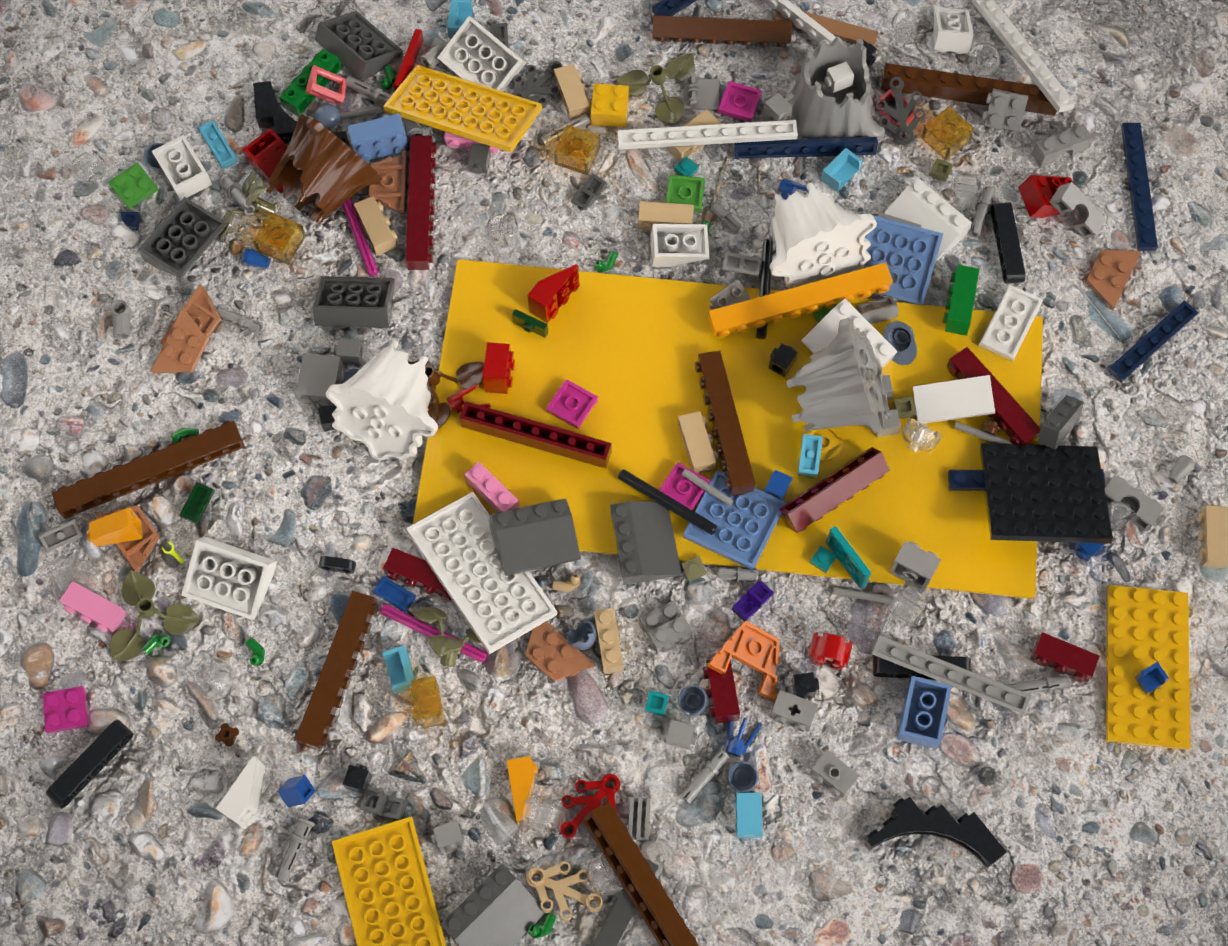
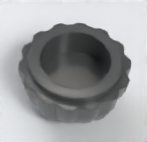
(987, 776)

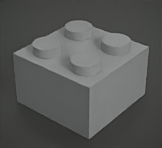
(915, 564)

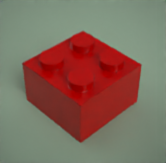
(498, 367)

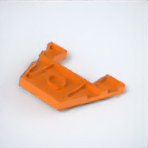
(756, 650)

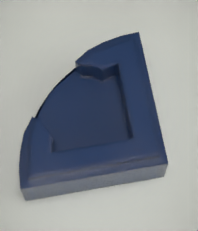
(131, 219)

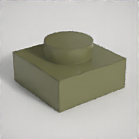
(941, 170)
(905, 407)
(694, 568)

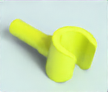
(174, 553)

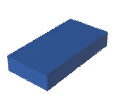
(394, 594)

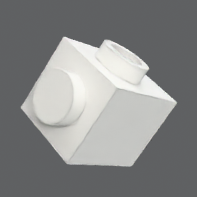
(839, 77)

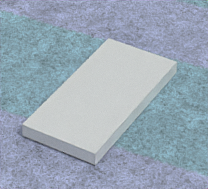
(1010, 323)
(954, 399)

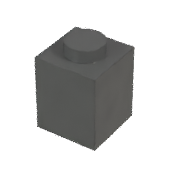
(479, 158)

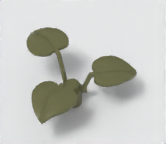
(670, 110)
(254, 188)
(138, 591)
(443, 646)

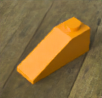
(522, 780)

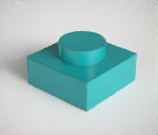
(686, 167)
(823, 559)
(656, 703)

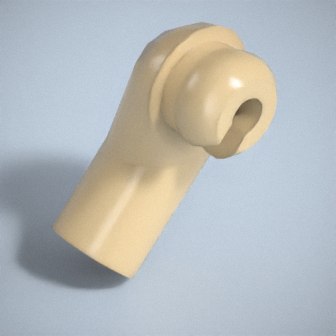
(569, 585)

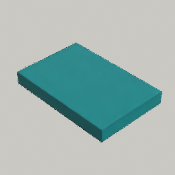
(848, 557)

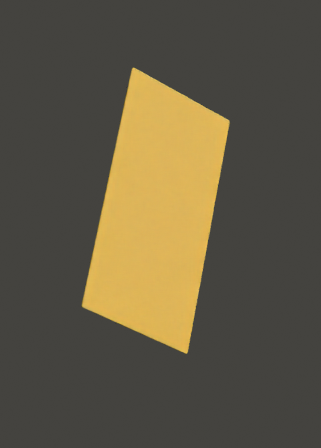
(638, 351)

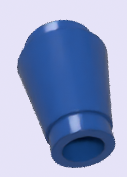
(255, 259)

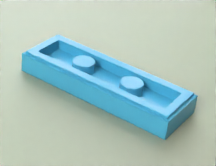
(218, 144)

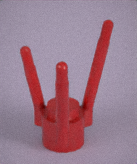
(456, 401)

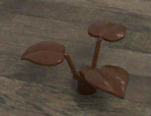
(468, 376)

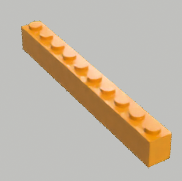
(799, 300)

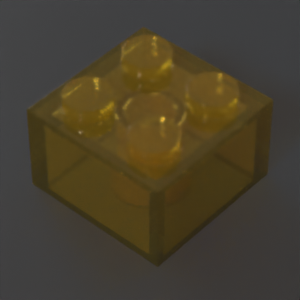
(947, 133)
(577, 149)
(279, 238)
(428, 702)

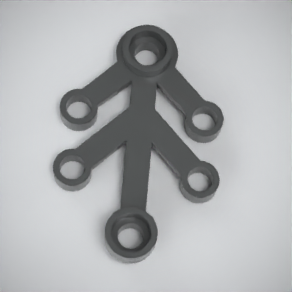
(535, 87)
(901, 114)

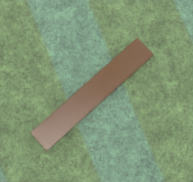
(845, 31)

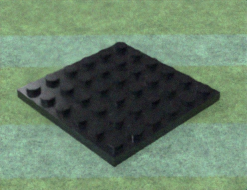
(1045, 493)

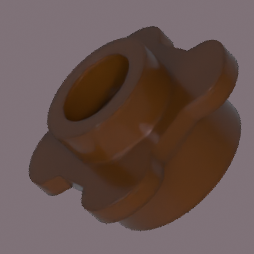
(991, 427)
(233, 733)

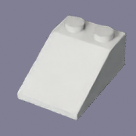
(952, 30)
(182, 167)
(678, 244)
(243, 797)

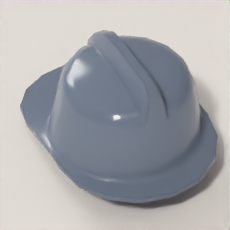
(903, 340)

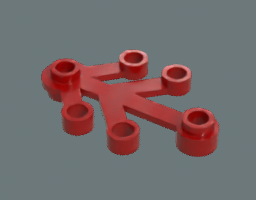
(590, 802)

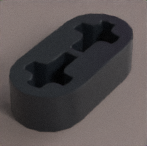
(337, 564)

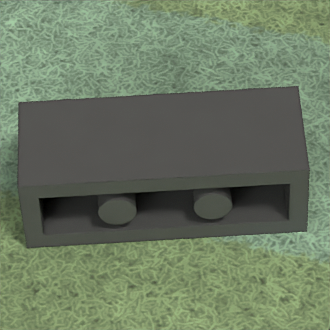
(1060, 422)

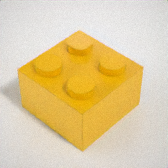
(609, 105)

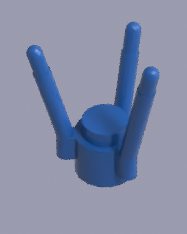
(788, 188)
(735, 746)

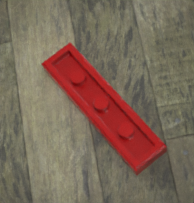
(410, 57)

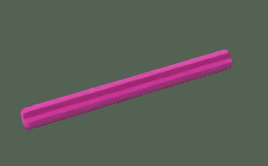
(360, 238)
(429, 630)

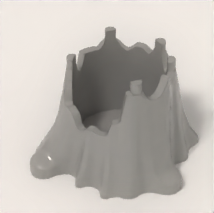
(836, 114)
(842, 384)

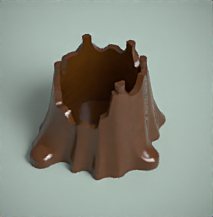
(320, 170)

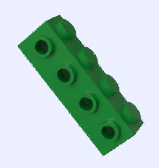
(295, 97)
(962, 299)

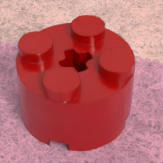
(830, 650)

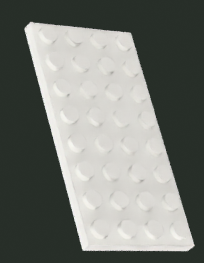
(466, 562)

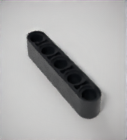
(1007, 243)
(888, 669)
(89, 763)

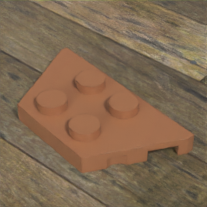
(392, 187)
(1111, 274)
(202, 312)
(181, 347)
(137, 550)
(553, 654)

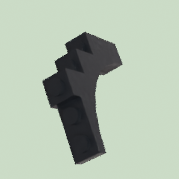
(271, 114)
(969, 833)

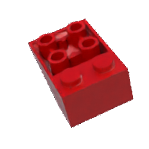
(265, 154)
(1038, 192)
(553, 292)

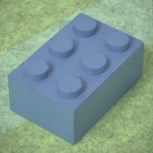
(378, 137)
(924, 712)

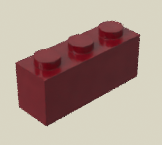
(1064, 657)
(722, 694)

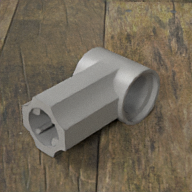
(430, 58)
(121, 320)

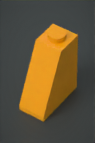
(115, 528)

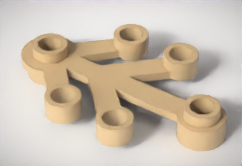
(561, 888)

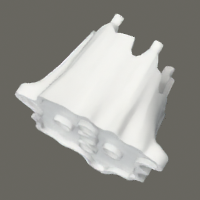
(817, 238)
(385, 405)

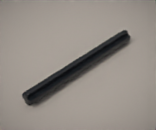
(765, 279)
(668, 502)

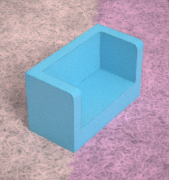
(458, 13)
(841, 170)
(810, 455)
(399, 668)
(749, 815)

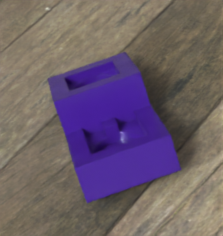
(752, 601)

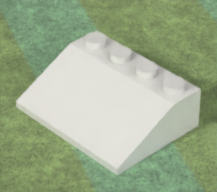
(481, 57)
(925, 207)
(827, 331)
(228, 577)

